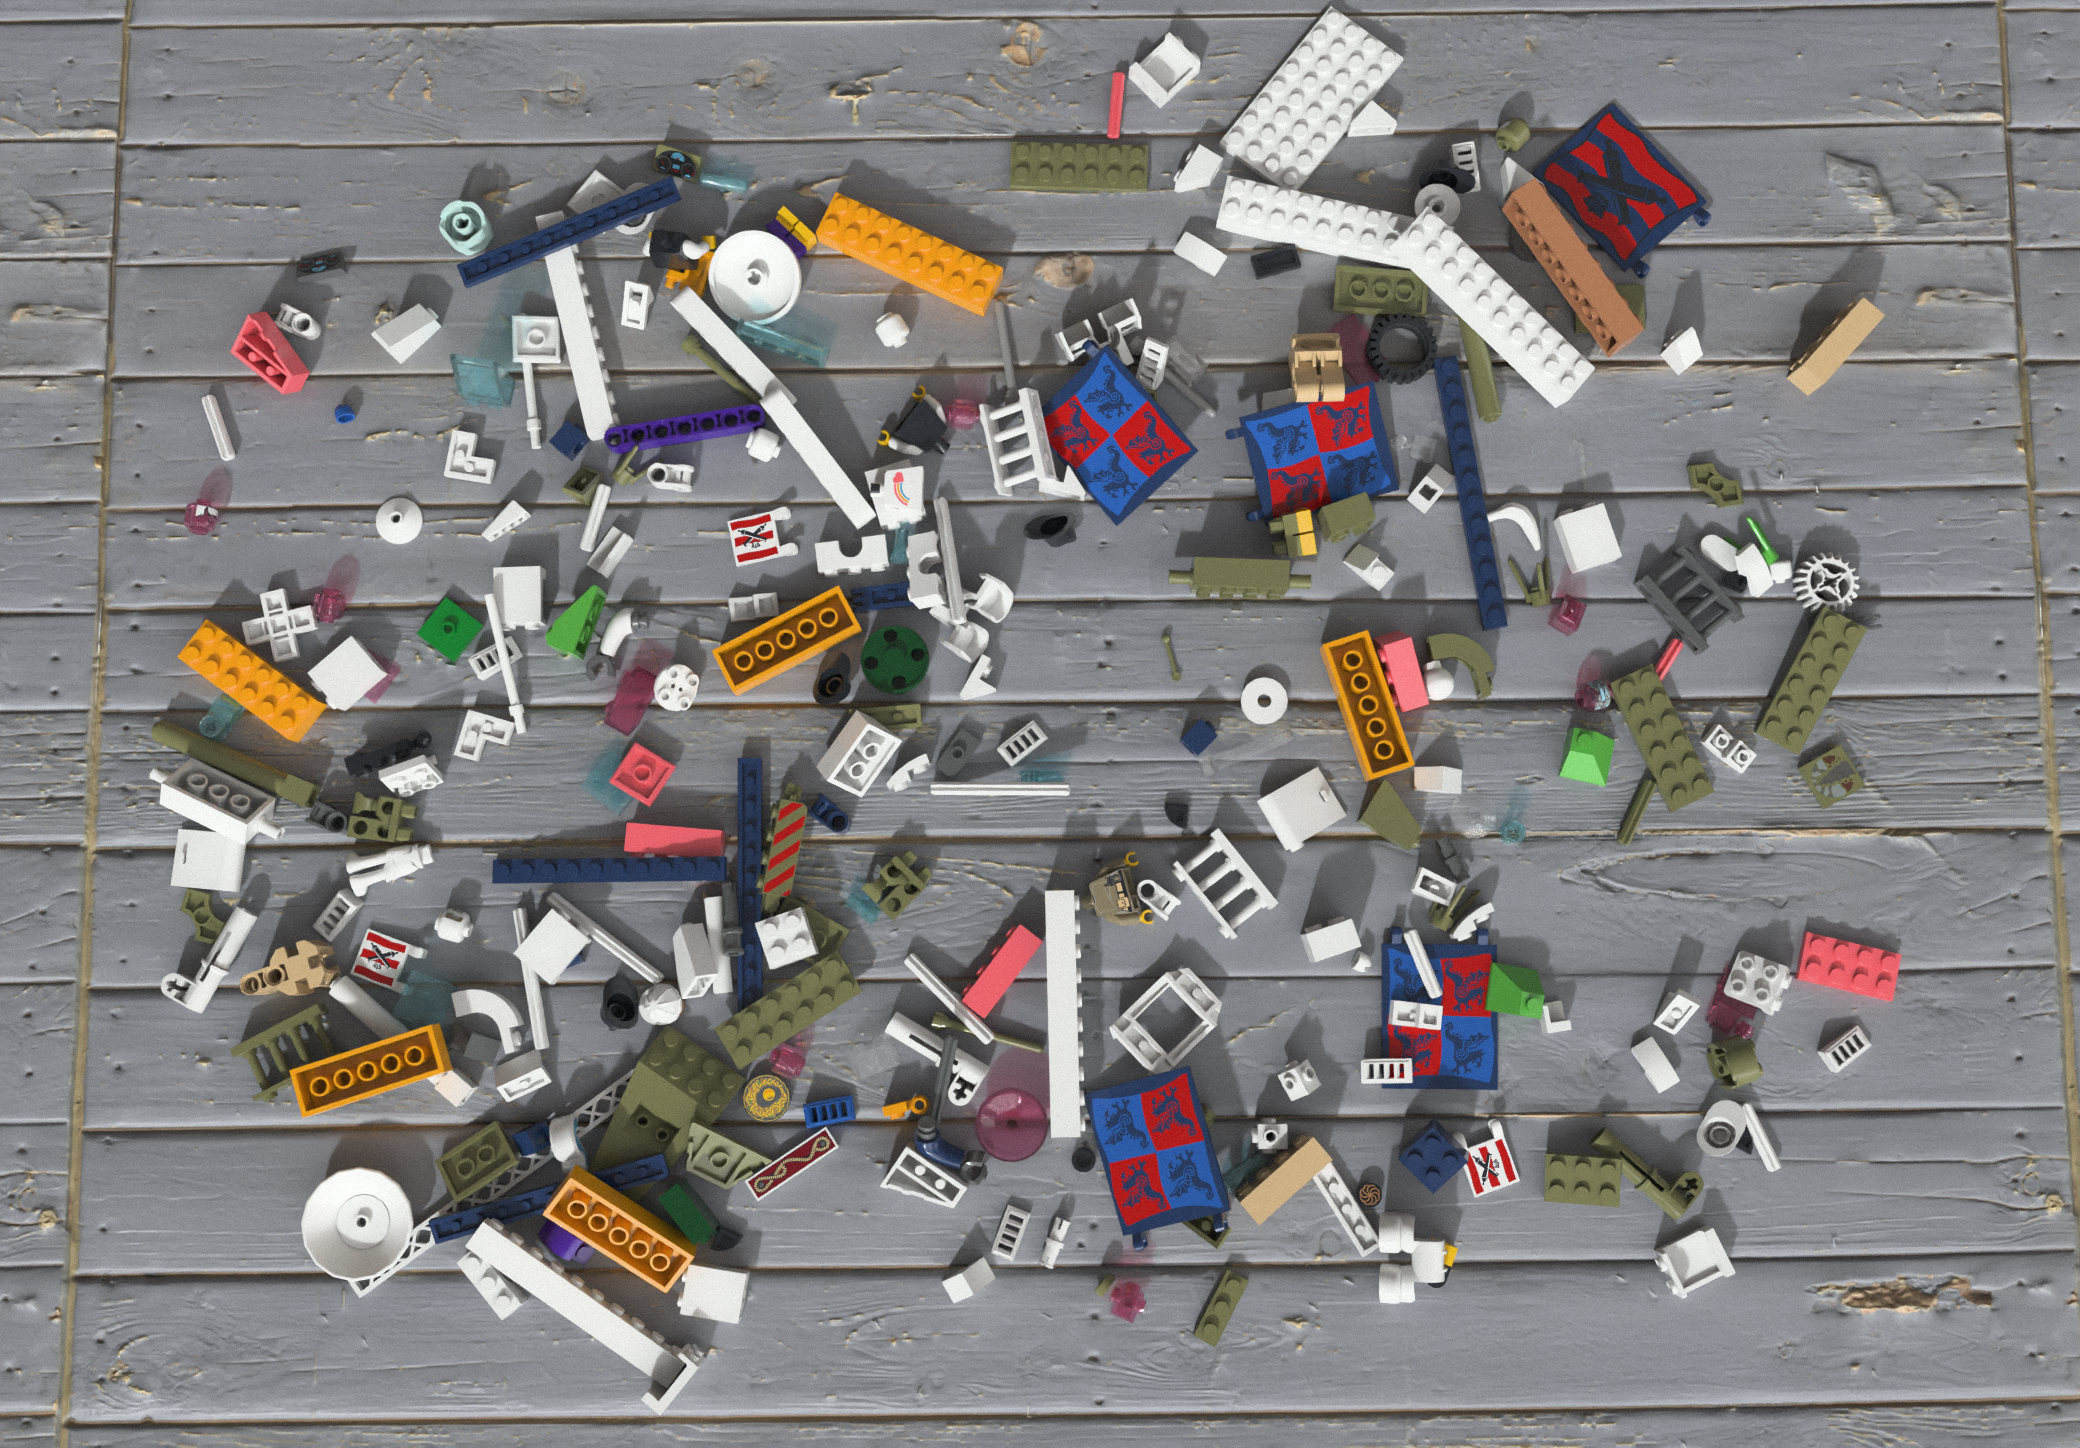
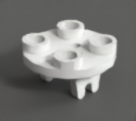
(680, 677)

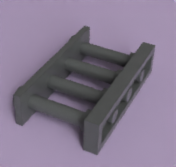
(1681, 622)

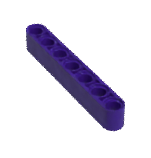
(675, 424)

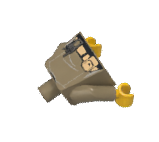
(1115, 894)

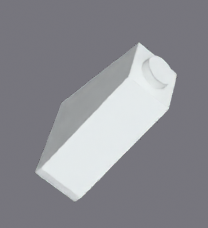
(407, 332)
(693, 960)

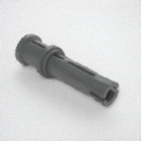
(732, 931)

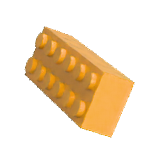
(787, 641)
(252, 681)
(1366, 706)
(370, 1070)
(620, 1228)

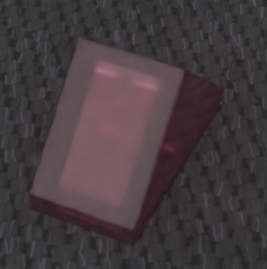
(1568, 615)

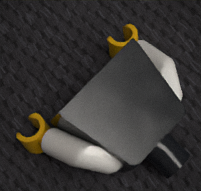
(676, 249)
(920, 428)

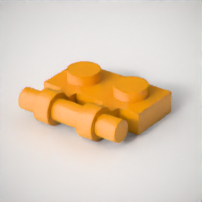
(694, 279)

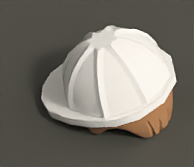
(661, 1004)

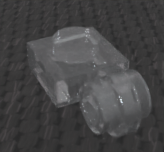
(1419, 448)

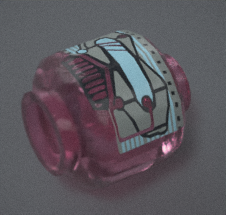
(1593, 695)

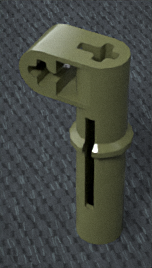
(1646, 1177)

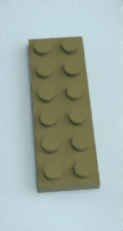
(1079, 167)
(1810, 680)
(1661, 738)
(788, 1009)

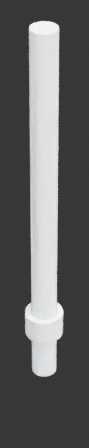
(533, 423)
(516, 709)

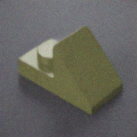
(1205, 1229)

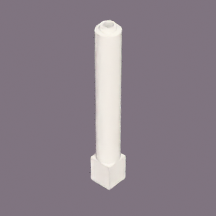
(452, 1085)

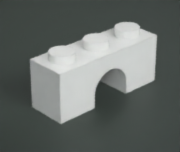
(923, 552)
(872, 556)
(500, 1293)

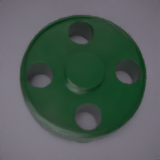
(895, 659)

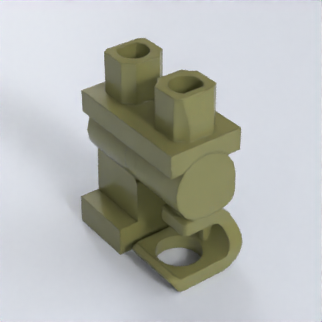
(388, 821)
(905, 883)

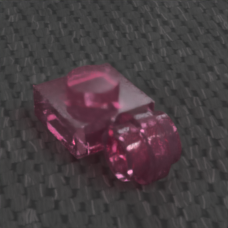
(1726, 1018)

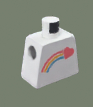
(902, 490)

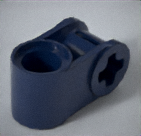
(826, 813)

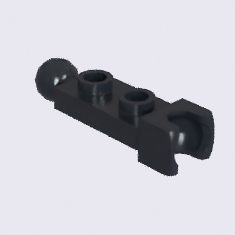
(362, 764)

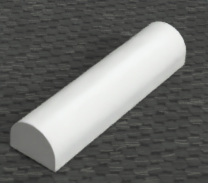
(715, 924)

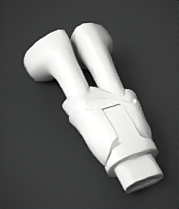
(398, 863)

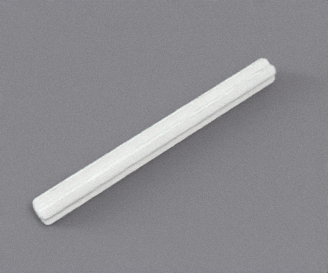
(950, 561)
(1000, 788)
(607, 939)
(531, 984)

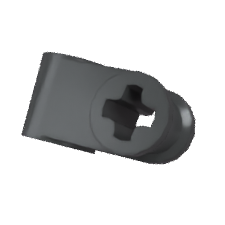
(327, 817)

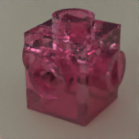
(1123, 1309)

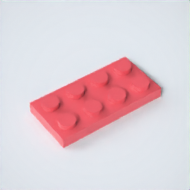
(1848, 966)

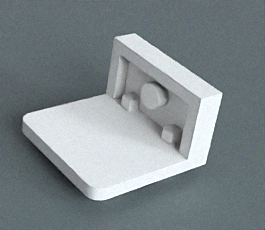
(1758, 982)

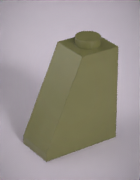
(1390, 818)

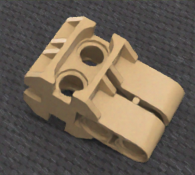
(1316, 367)
(293, 971)

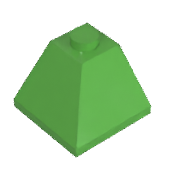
(1586, 756)
(1514, 991)

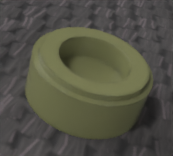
(1104, 1284)

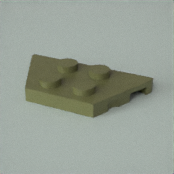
(720, 1156)

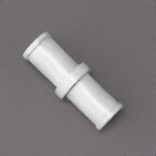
(1054, 1242)

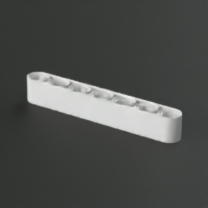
(727, 344)
(817, 458)

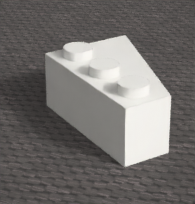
(925, 1178)

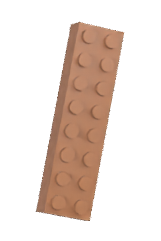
(1572, 267)

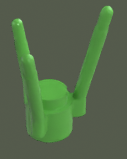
(1767, 551)

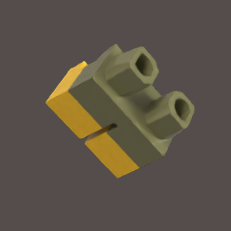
(1296, 533)

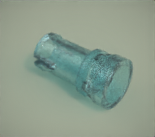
(898, 553)
(867, 911)

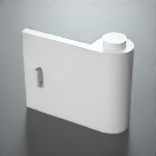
(1301, 809)
(207, 861)

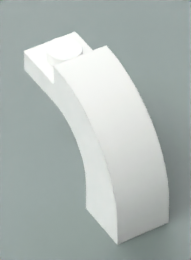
(497, 1007)

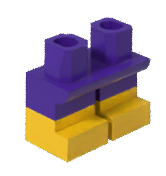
(792, 232)

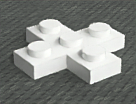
(279, 625)

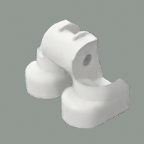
(1117, 322)
(968, 638)
(1427, 1265)

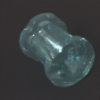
(1518, 829)

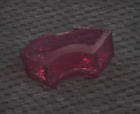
(631, 701)

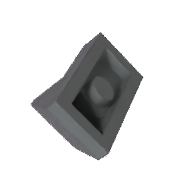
(473, 1044)

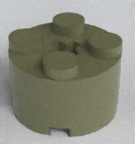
(1734, 1062)

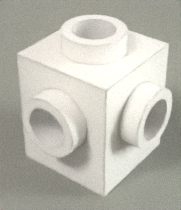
(1299, 1079)
(1278, 1139)

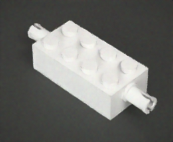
(217, 801)

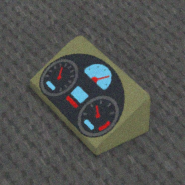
(677, 163)

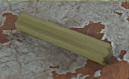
(1636, 812)

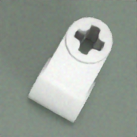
(294, 321)
(676, 476)
(1158, 899)

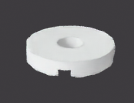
(1267, 687)

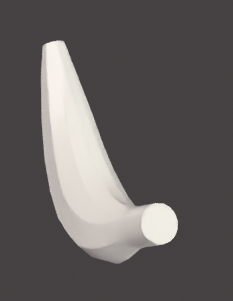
(1522, 516)

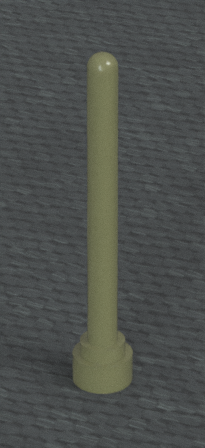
(692, 346)
(941, 1021)

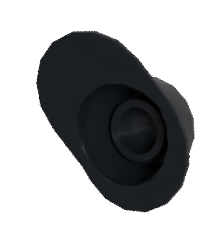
(1447, 173)
(1054, 529)
(832, 679)
(619, 1004)

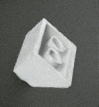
(858, 754)

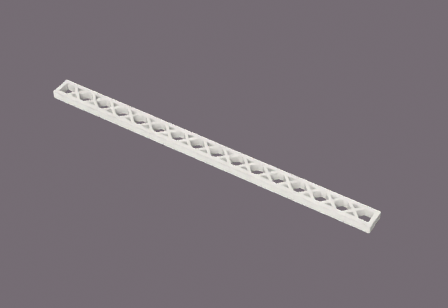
(414, 1253)

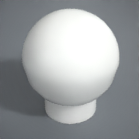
(1437, 681)

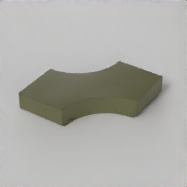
(1706, 478)
(200, 909)

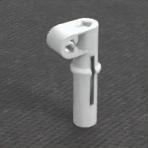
(213, 967)
(966, 1067)

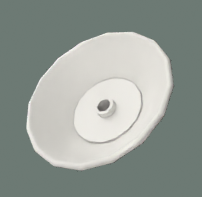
(334, 1229)

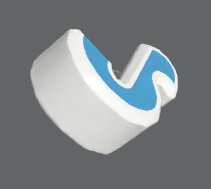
(566, 1143)

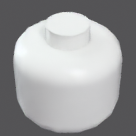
(1780, 570)

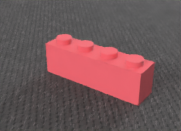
(673, 841)
(1002, 970)

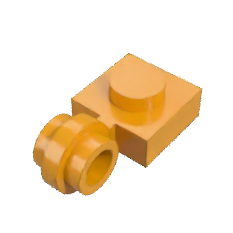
(897, 1109)

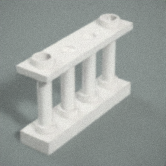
(1037, 447)
(1247, 881)

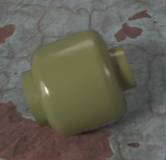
(1512, 134)

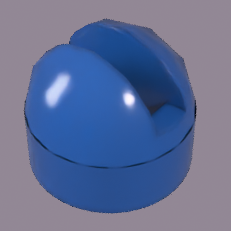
(344, 414)

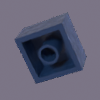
(1433, 1155)

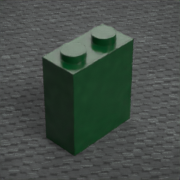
(690, 1212)

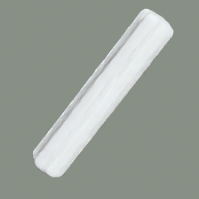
(218, 427)
(595, 517)
(1422, 963)
(1760, 1138)

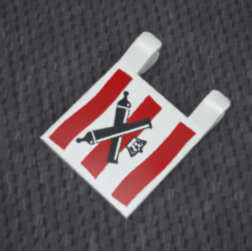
(757, 537)
(383, 959)
(1489, 1162)

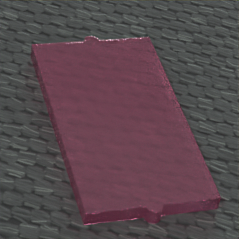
(1353, 344)

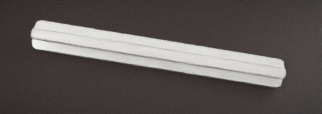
(949, 998)

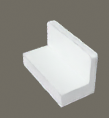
(610, 552)
(521, 1075)

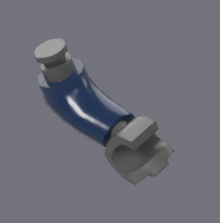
(933, 1147)

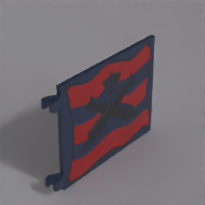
(1620, 189)

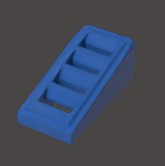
(810, 1123)

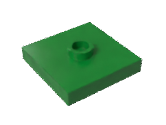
(450, 629)

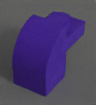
(565, 1243)

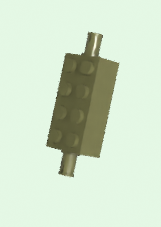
(1239, 577)

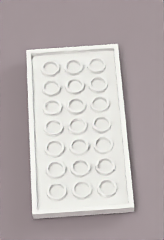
(1311, 101)

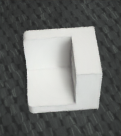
(1553, 1018)

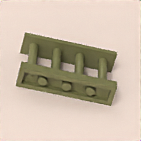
(270, 1039)

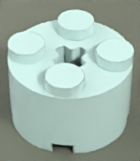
(473, 237)

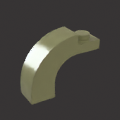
(1468, 653)

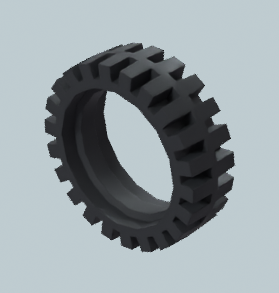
(1410, 324)

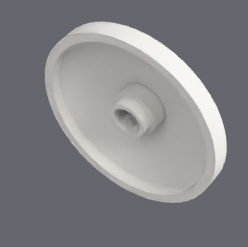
(755, 277)

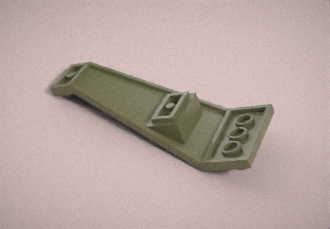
(666, 1090)

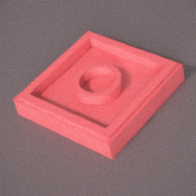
(642, 774)

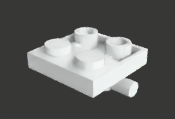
(411, 776)

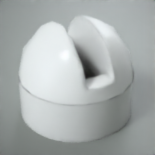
(1361, 962)

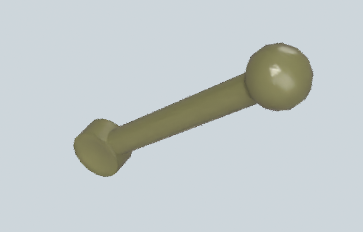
(1176, 676)

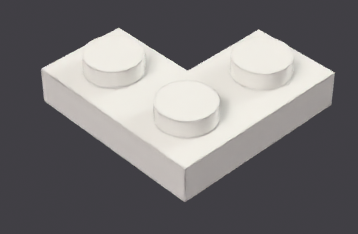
(463, 464)
(478, 729)

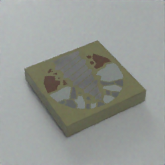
(1831, 776)

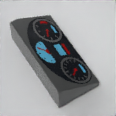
(321, 267)

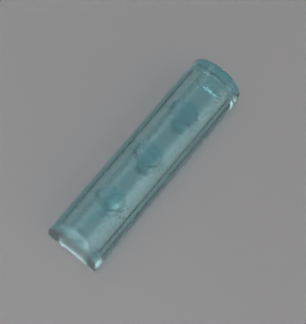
(782, 343)

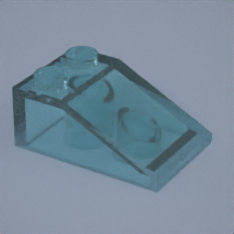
(482, 381)

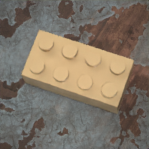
(1834, 345)
(1283, 1177)

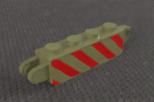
(783, 848)

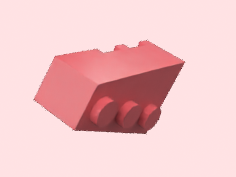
(269, 354)
(1401, 670)

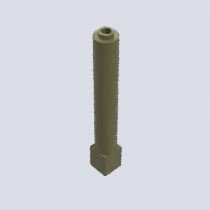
(1481, 374)
(236, 763)

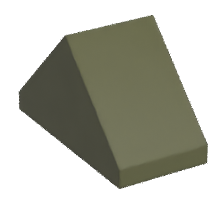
(583, 485)

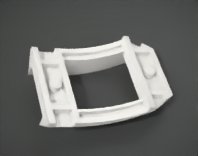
(1143, 1046)

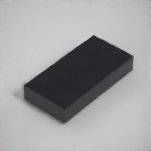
(1275, 262)

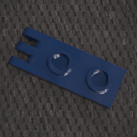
(881, 597)

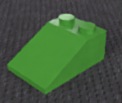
(576, 626)

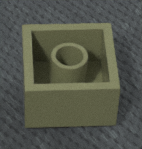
(1346, 518)

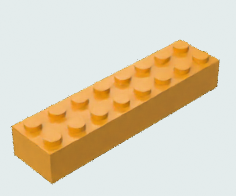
(909, 254)

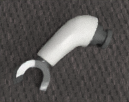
(620, 625)

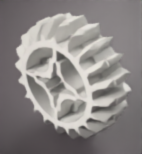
(1820, 575)

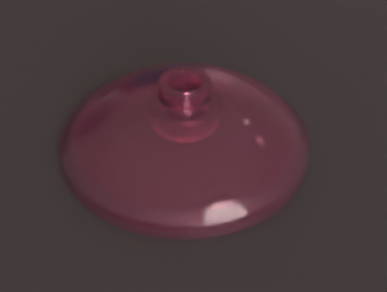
(1016, 1142)

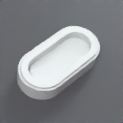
(1718, 552)

